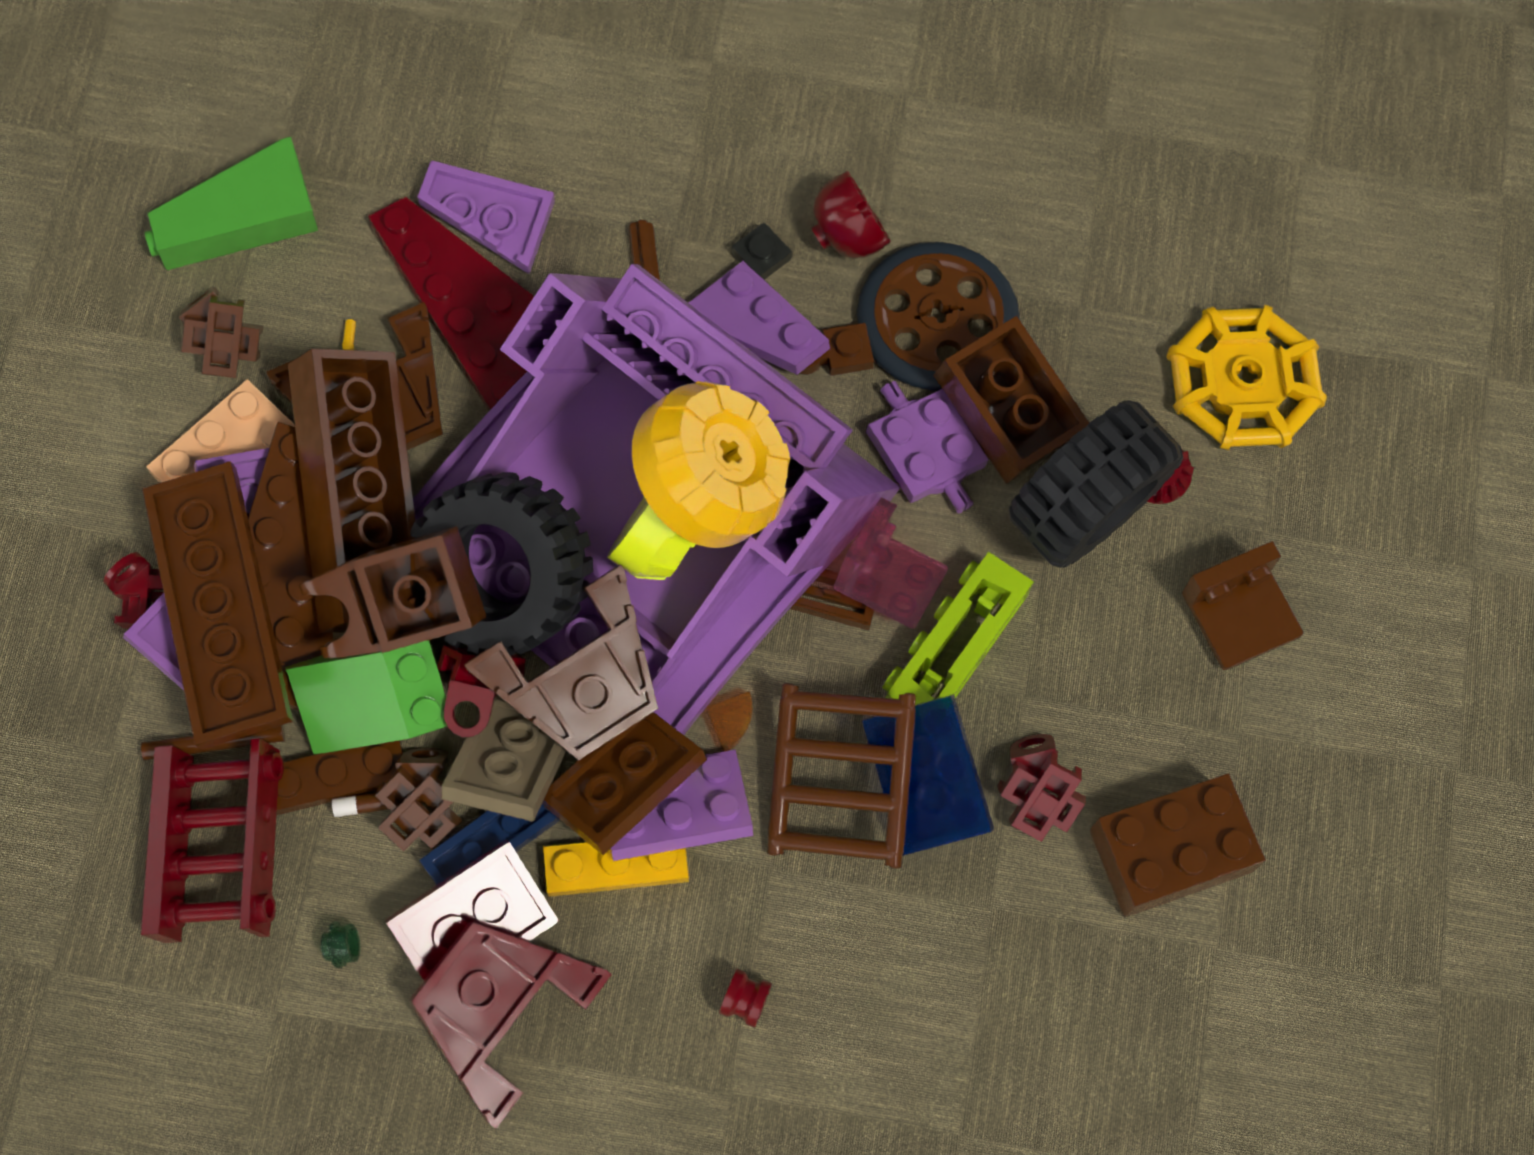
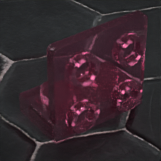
(887, 572)

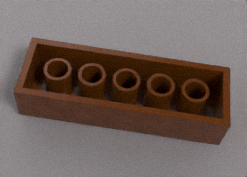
(350, 461)

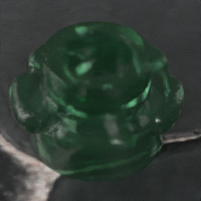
(341, 944)

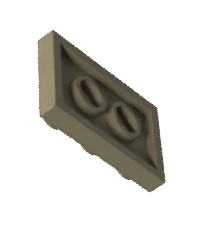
(504, 766)

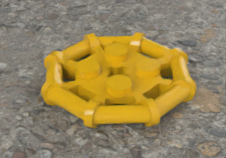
(1242, 399)

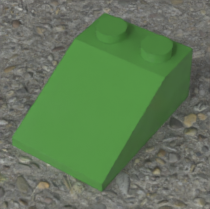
(368, 697)

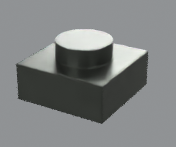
(762, 251)

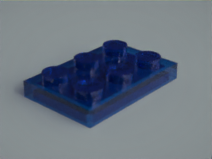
(944, 783)

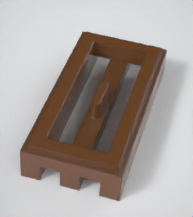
(831, 612)

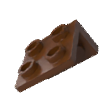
(1242, 607)

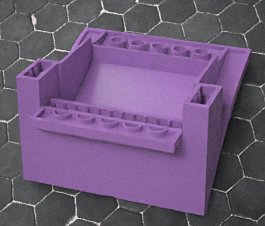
(593, 366)

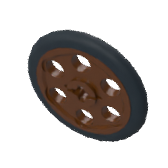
(898, 276)

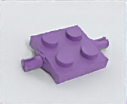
(927, 446)

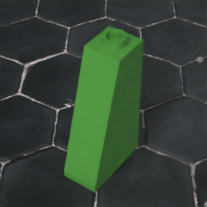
(235, 210)

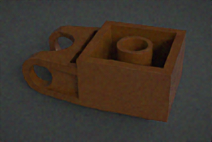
(383, 600)

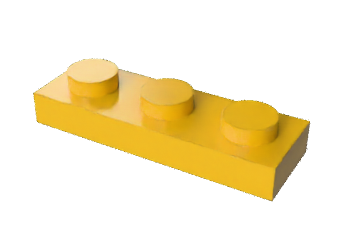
(583, 869)

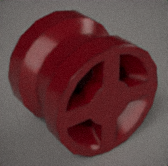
(745, 998)

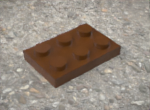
(623, 781)

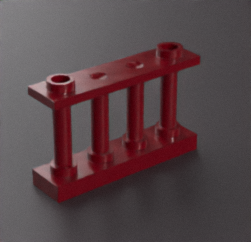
(168, 836)

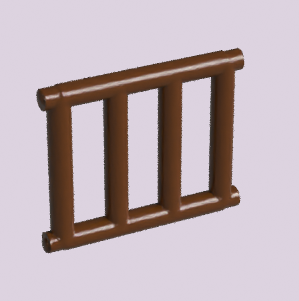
(898, 756)

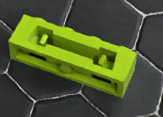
(996, 584)

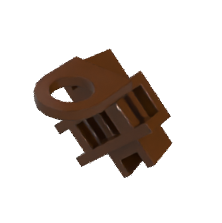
(219, 347)
(420, 779)

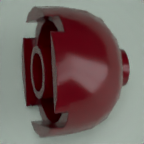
(847, 219)

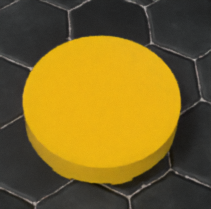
(710, 464)

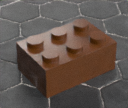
(1010, 399)
(1176, 845)

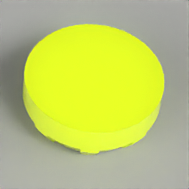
(648, 546)

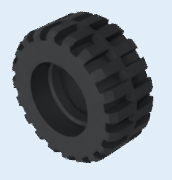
(1095, 483)
(549, 541)

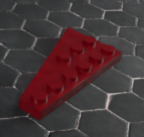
(463, 292)

